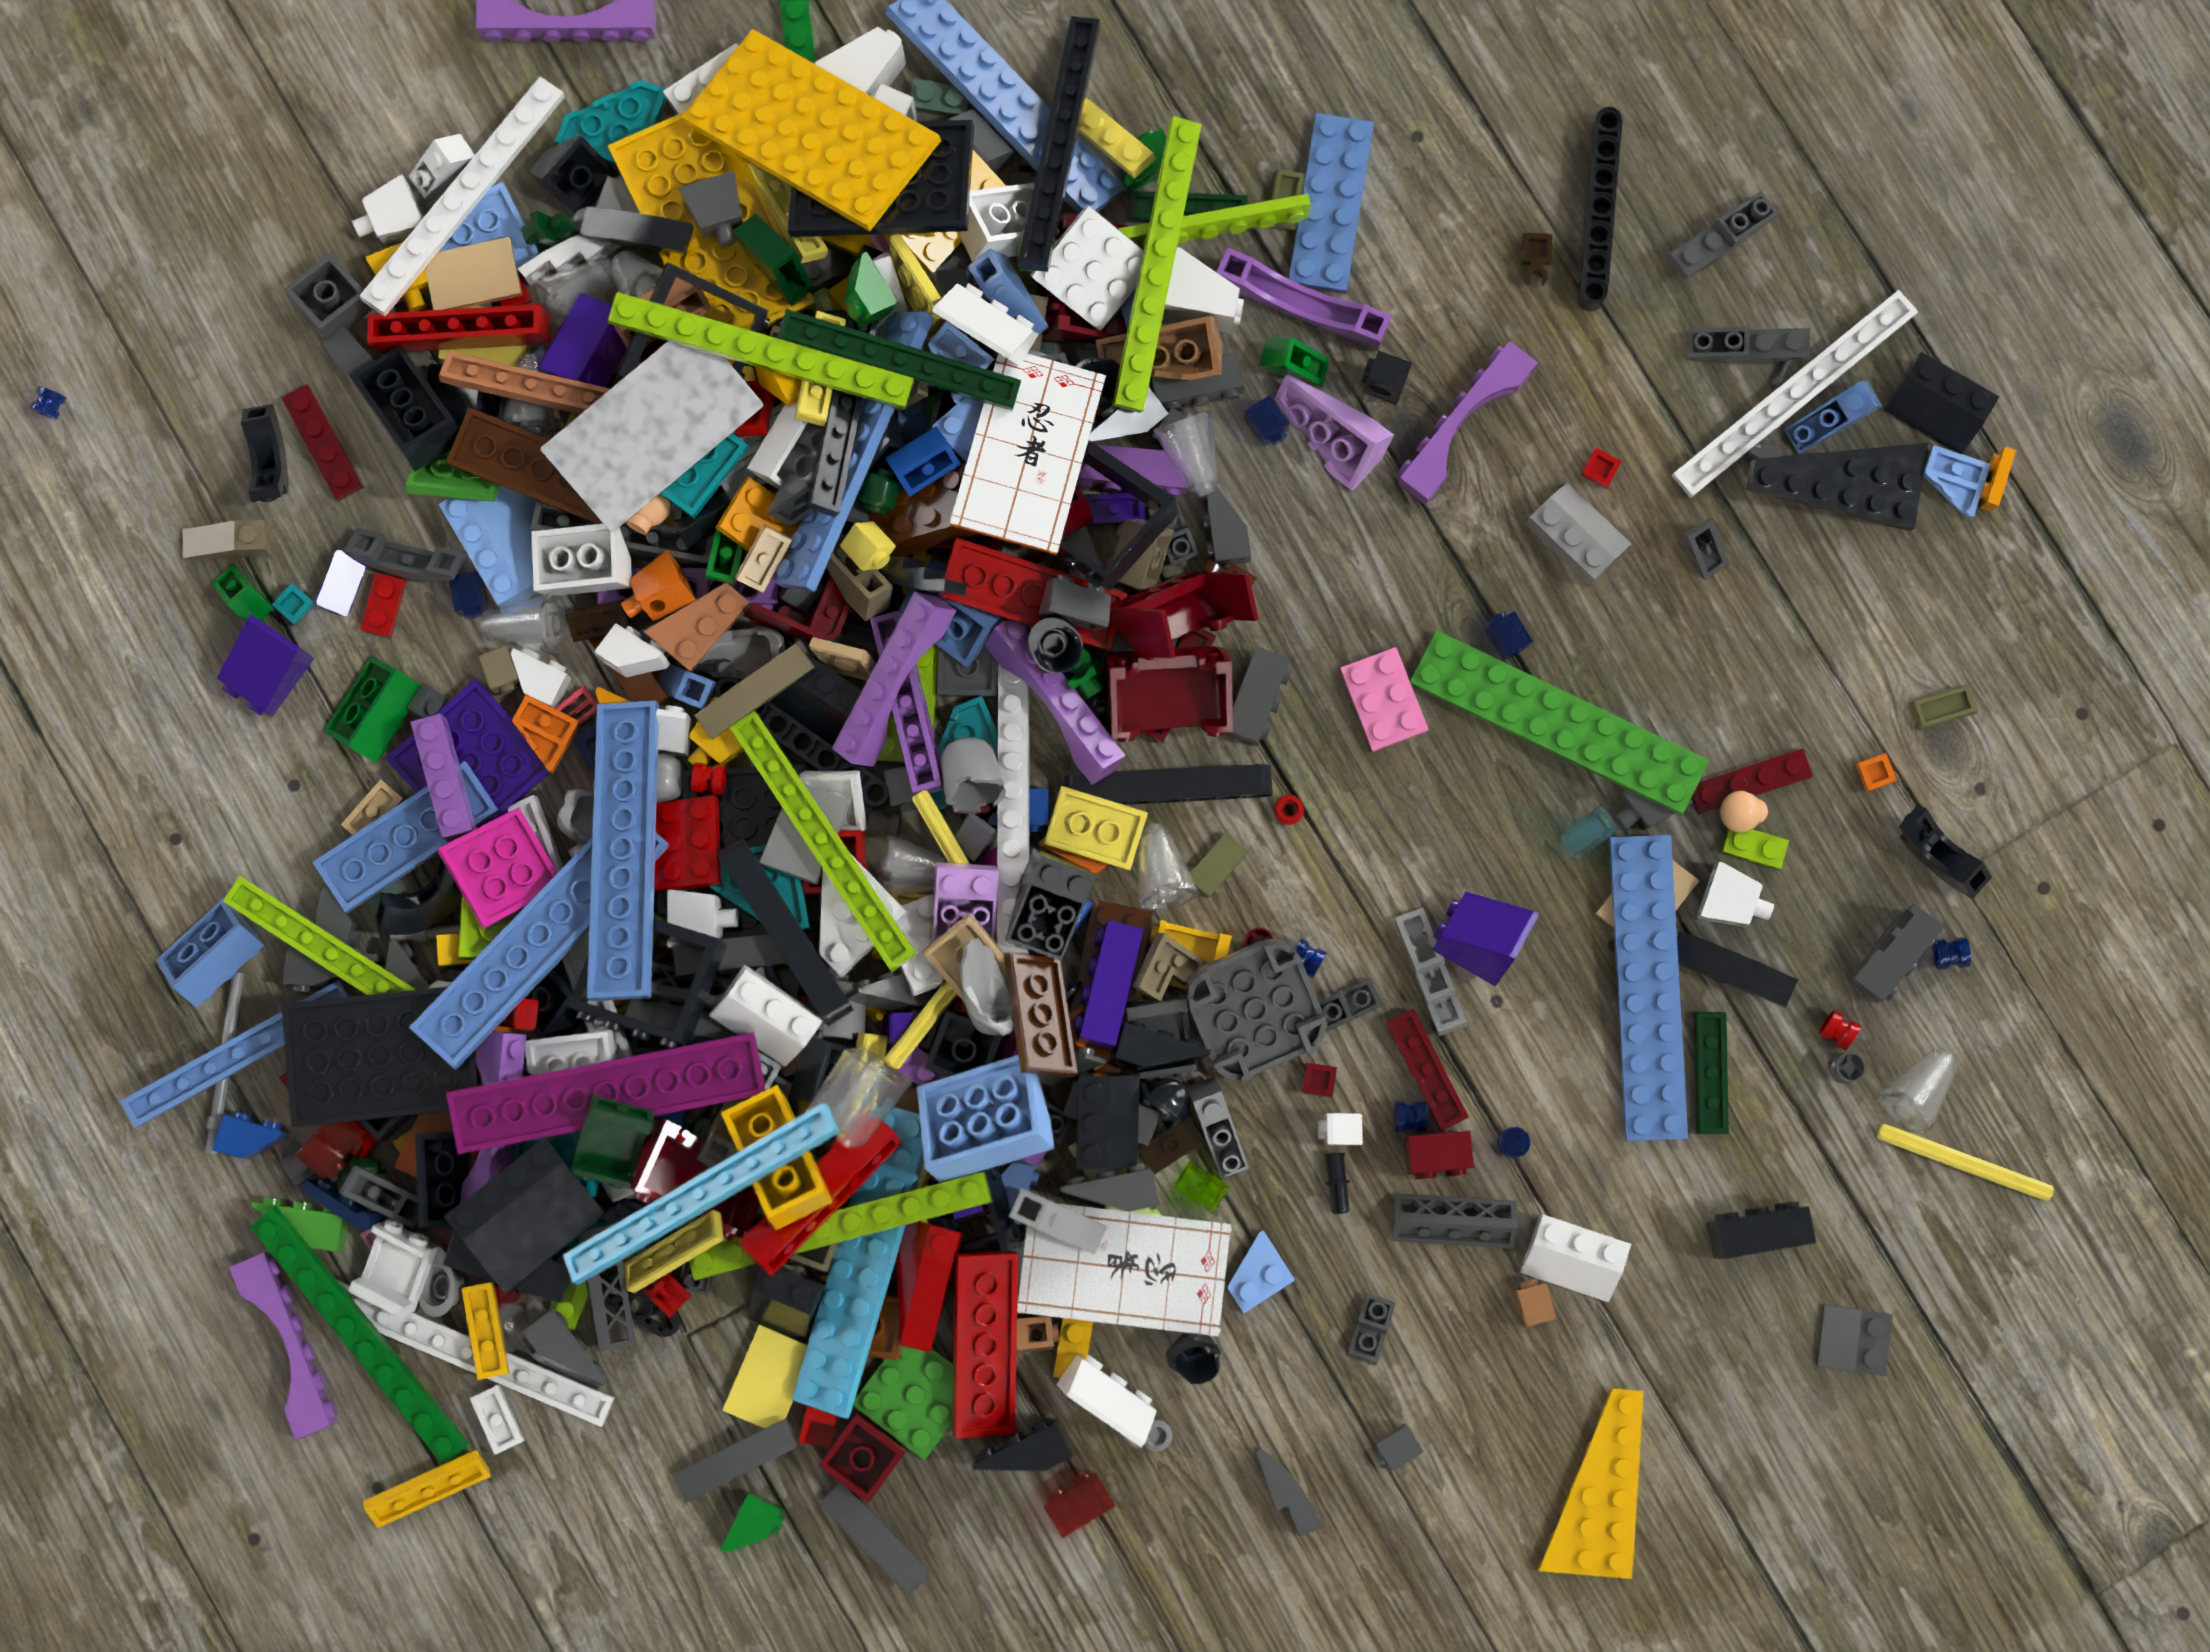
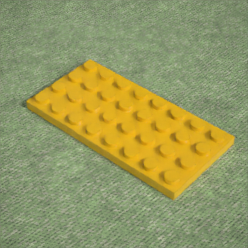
(811, 129)
(674, 156)

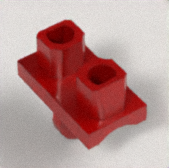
(667, 1294)

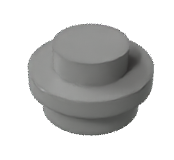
(1158, 1436)

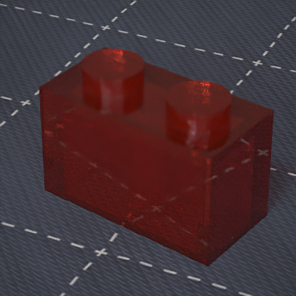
(1079, 1503)

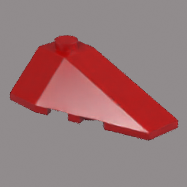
(923, 1278)

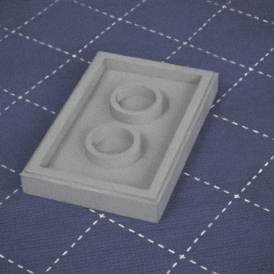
(788, 850)

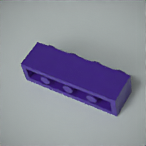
(1109, 985)

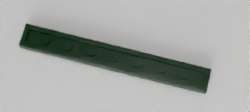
(901, 359)

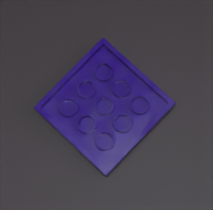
(487, 742)

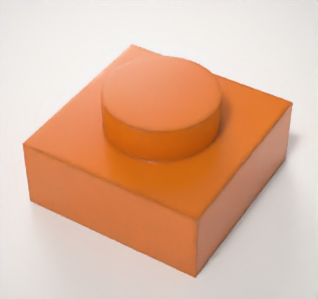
(1876, 772)

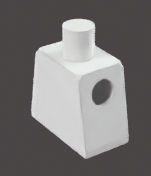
(390, 212)
(1732, 898)
(699, 913)

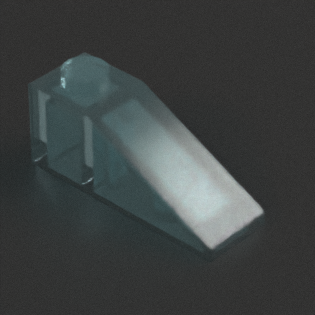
(1588, 833)

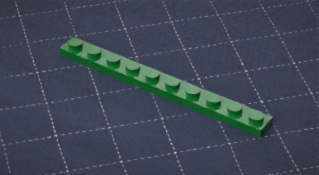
(359, 1335)

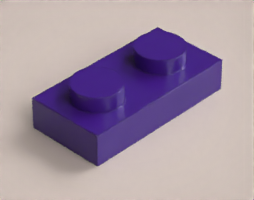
(1114, 508)

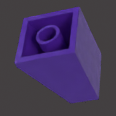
(263, 667)
(1483, 935)

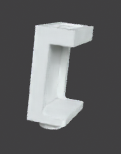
(395, 1269)

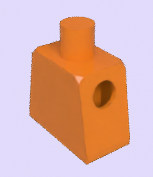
(659, 589)

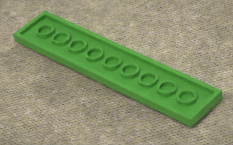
(1559, 722)

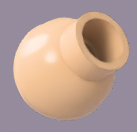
(650, 515)
(1742, 811)

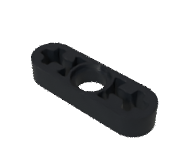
(655, 1324)

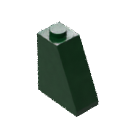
(774, 258)

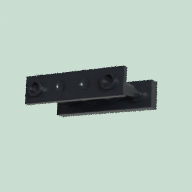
(1006, 1233)

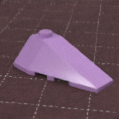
(1340, 434)

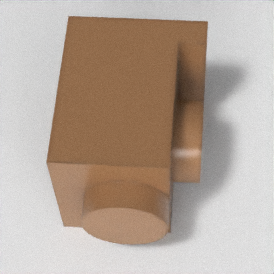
(1044, 1326)

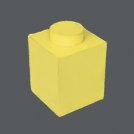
(868, 546)

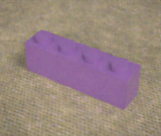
(1147, 462)
(443, 777)

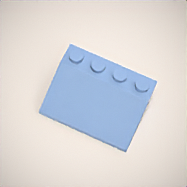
(497, 541)
(982, 1119)

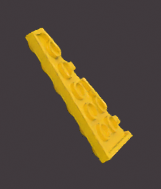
(1600, 1511)

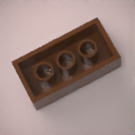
(924, 517)

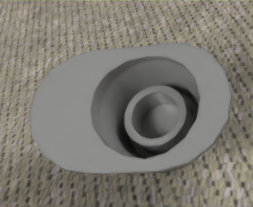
(441, 1287)

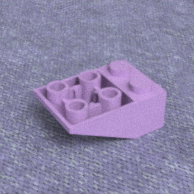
(962, 891)

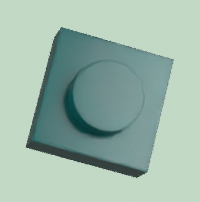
(293, 604)

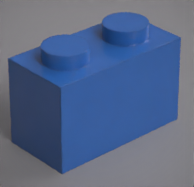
(923, 461)

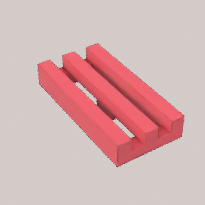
(573, 698)

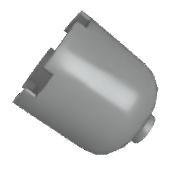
(970, 775)
(847, 1027)

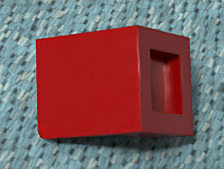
(818, 1428)

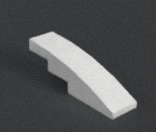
(565, 256)

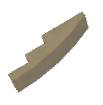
(754, 691)

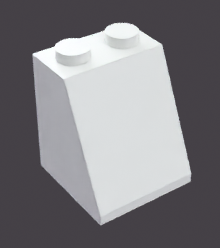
(867, 60)
(1201, 292)

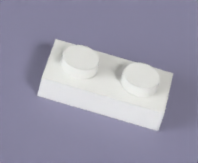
(497, 1419)

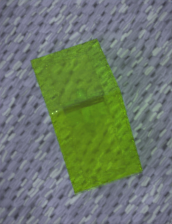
(1202, 1186)

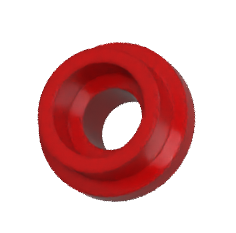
(1292, 801)

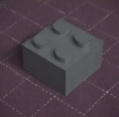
(327, 297)

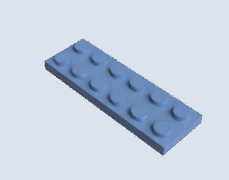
(1335, 192)
(394, 845)

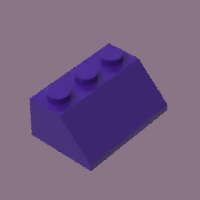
(585, 344)

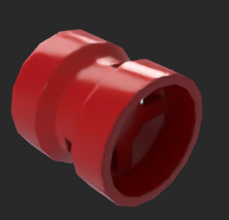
(708, 778)
(1842, 1031)

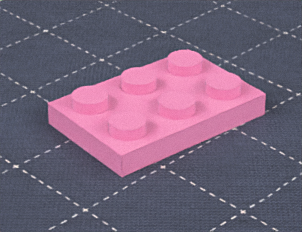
(1384, 699)

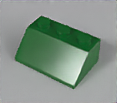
(372, 709)

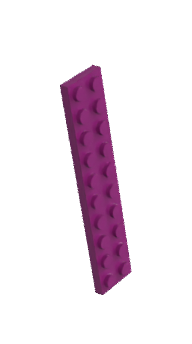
(560, 1099)

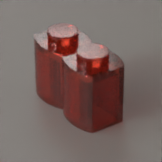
(330, 1147)

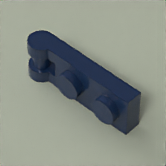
(349, 1210)

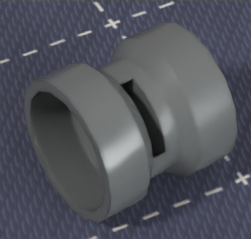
(1854, 1067)

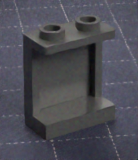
(1167, 1015)

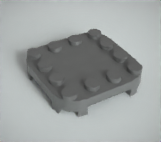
(1255, 1009)

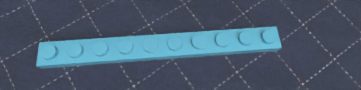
(701, 1193)

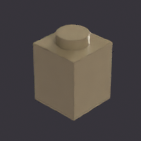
(500, 671)

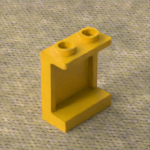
(1202, 943)

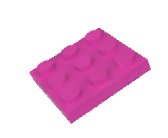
(498, 867)

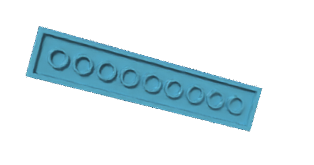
(858, 1283)

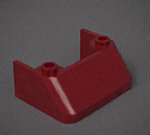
(1180, 606)
(821, 620)

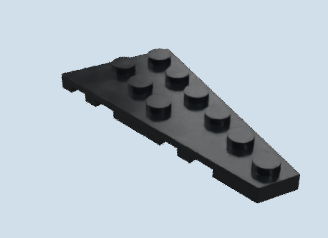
(1859, 483)

